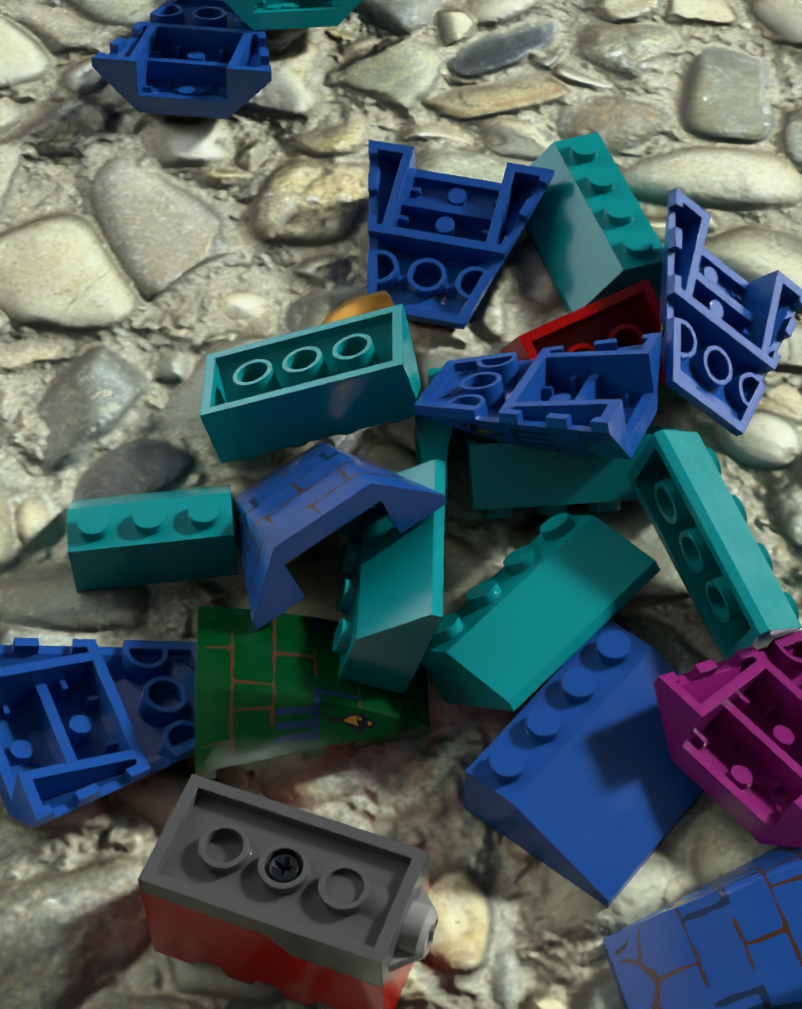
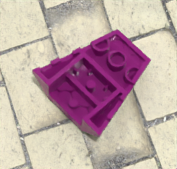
(741, 735)

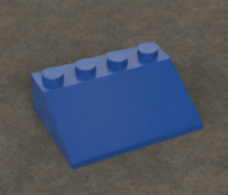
(587, 768)

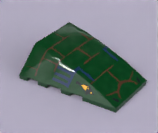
(282, 693)

